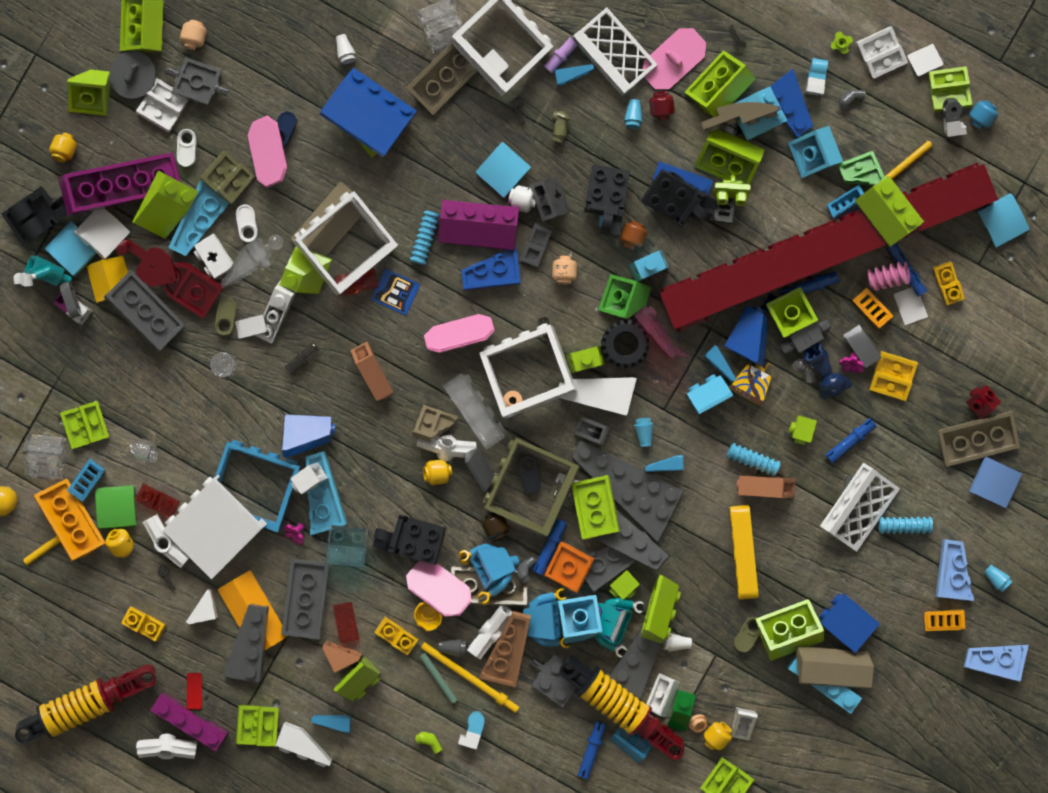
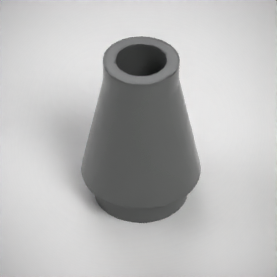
(454, 647)

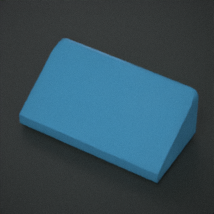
(632, 745)

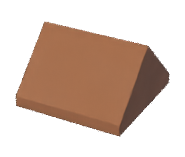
(340, 656)

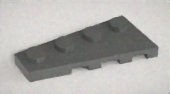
(249, 648)

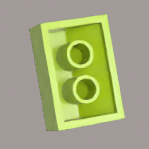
(141, 25)
(720, 84)
(729, 155)
(889, 211)
(660, 610)
(790, 628)

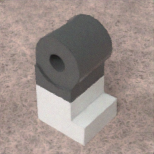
(951, 117)

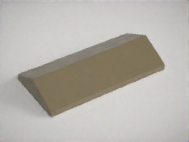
(442, 78)
(336, 227)
(978, 438)
(513, 595)
(834, 667)

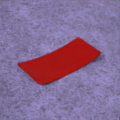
(194, 691)

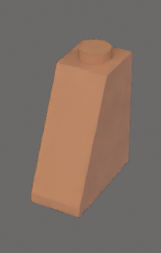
(371, 371)
(766, 486)

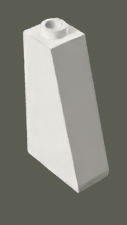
(604, 393)

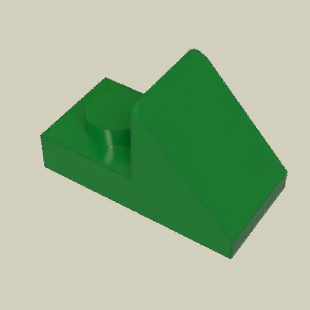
(681, 710)

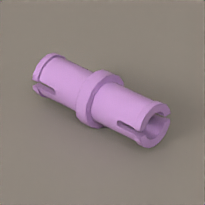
(560, 55)

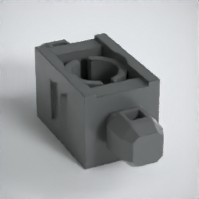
(805, 337)

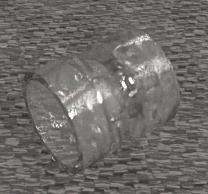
(223, 364)

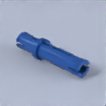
(915, 281)
(818, 282)
(851, 440)
(552, 542)
(595, 741)

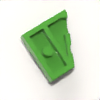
(861, 170)

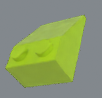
(164, 205)
(357, 679)

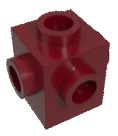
(982, 401)

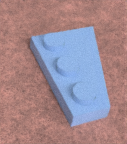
(953, 573)
(998, 661)

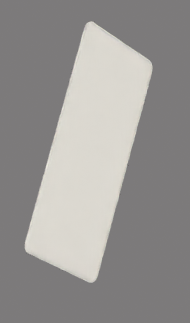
(250, 326)

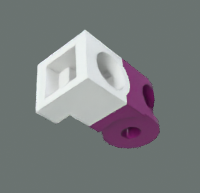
(59, 301)

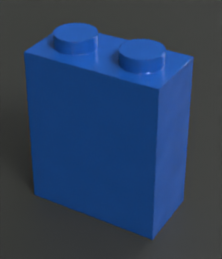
(848, 622)

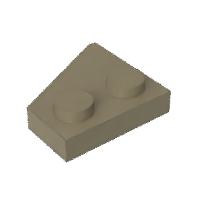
(432, 423)

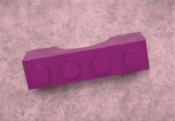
(185, 720)

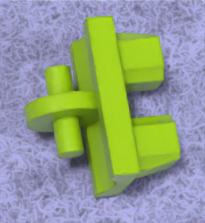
(731, 189)

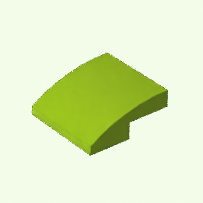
(947, 84)
(84, 425)
(257, 725)
(727, 779)

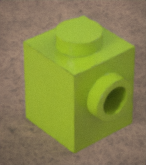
(802, 429)
(624, 585)

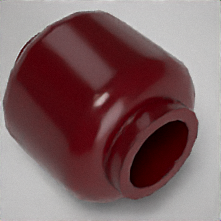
(661, 105)

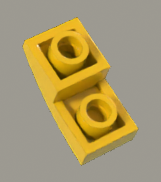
(948, 283)
(143, 624)
(396, 635)

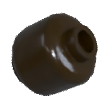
(495, 527)

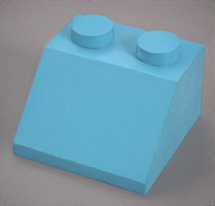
(764, 125)
(815, 151)
(708, 394)
(579, 618)

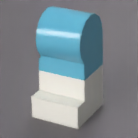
(816, 77)
(476, 723)

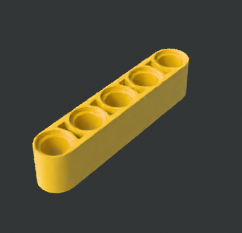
(743, 552)

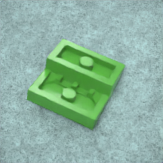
(116, 507)

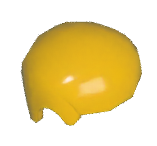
(8, 500)
(427, 616)

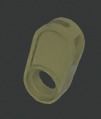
(226, 312)
(745, 638)

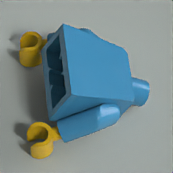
(492, 566)
(545, 620)

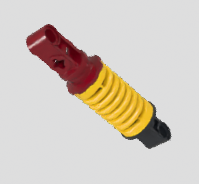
(84, 704)
(621, 706)

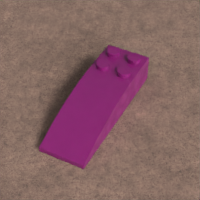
(113, 183)

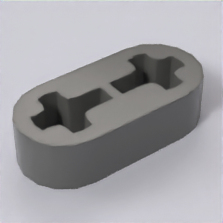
(70, 300)

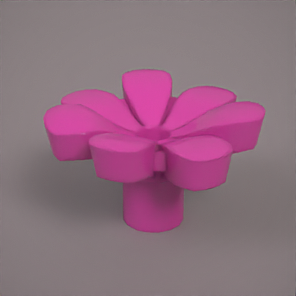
(852, 363)
(295, 533)

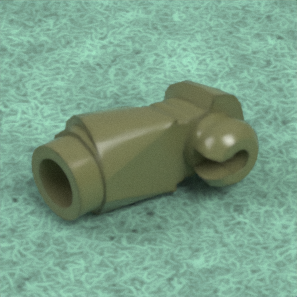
(560, 127)

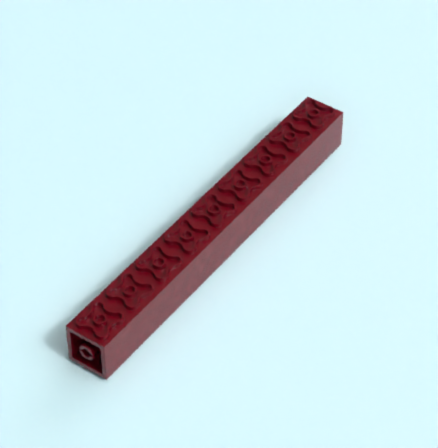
(820, 248)

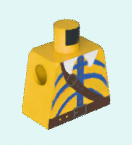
(752, 383)

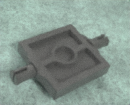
(196, 81)
(552, 683)

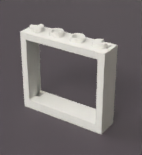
(481, 65)
(389, 243)
(540, 399)

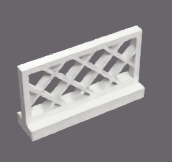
(602, 63)
(851, 500)

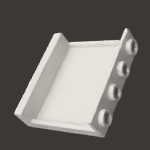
(212, 527)

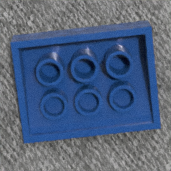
(368, 112)

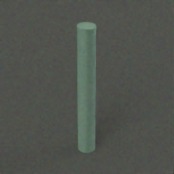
(438, 678)

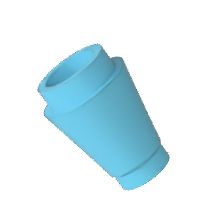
(633, 115)
(644, 431)
(998, 578)

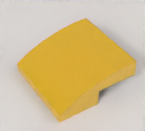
(893, 376)

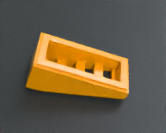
(878, 324)
(961, 620)

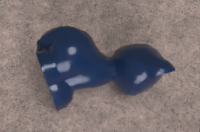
(832, 383)

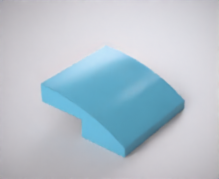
(503, 169)
(1003, 220)
(70, 250)

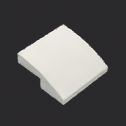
(881, 52)
(161, 106)
(101, 232)

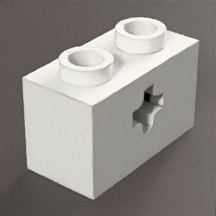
(213, 245)
(308, 478)

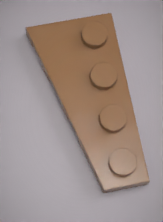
(506, 658)

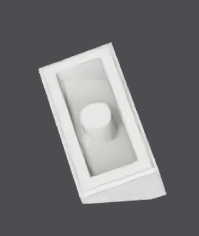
(662, 694)

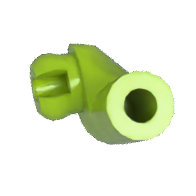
(429, 739)

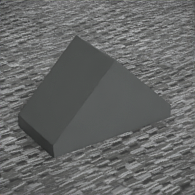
(591, 430)

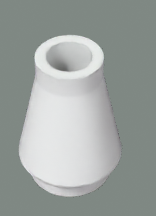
(344, 50)
(677, 642)

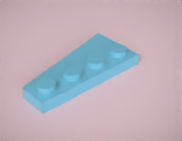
(198, 219)
(324, 499)

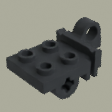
(607, 197)
(677, 199)
(34, 215)
(413, 538)

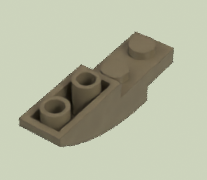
(747, 111)

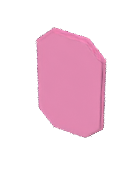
(675, 58)
(267, 151)
(459, 333)
(439, 588)

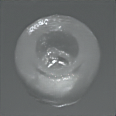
(144, 452)

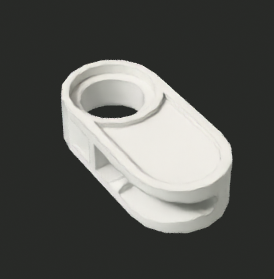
(186, 152)
(246, 219)

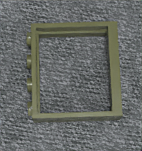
(497, 481)

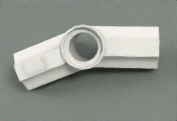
(447, 447)
(155, 529)
(490, 632)
(166, 747)

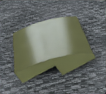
(226, 177)

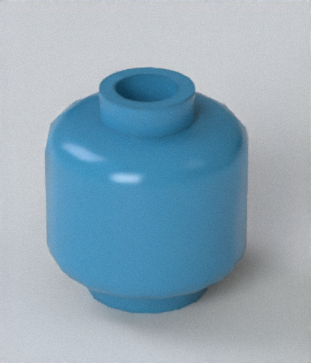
(983, 114)

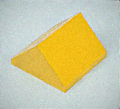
(106, 275)

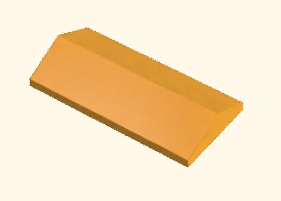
(69, 520)
(241, 593)

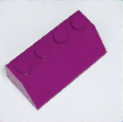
(478, 225)

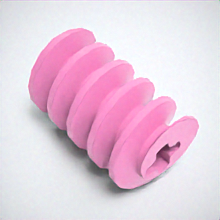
(889, 276)

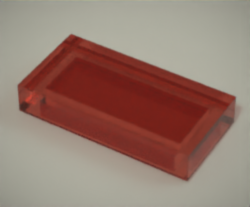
(346, 622)

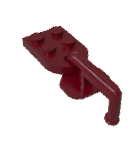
(191, 290)

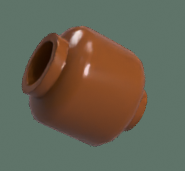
(633, 235)

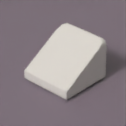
(496, 62)

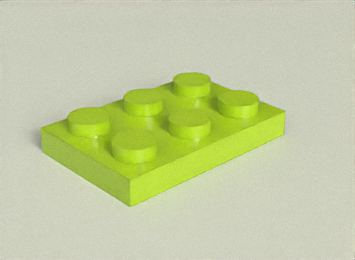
(595, 507)

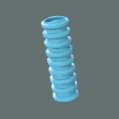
(424, 237)
(752, 459)
(905, 525)

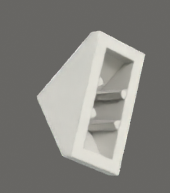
(205, 609)
(743, 723)

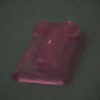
(647, 319)

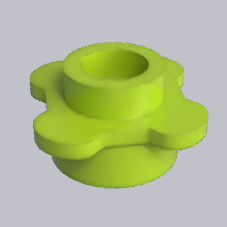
(847, 40)

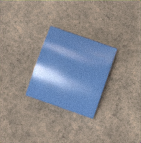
(995, 482)

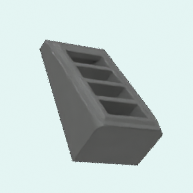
(726, 219)

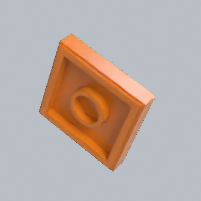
(569, 567)

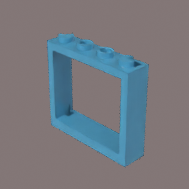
(271, 457)

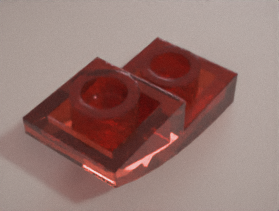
(365, 282)
(157, 500)

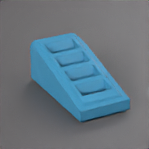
(567, 75)
(846, 198)
(717, 360)
(90, 463)
(671, 464)
(336, 722)

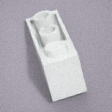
(276, 311)
(297, 740)

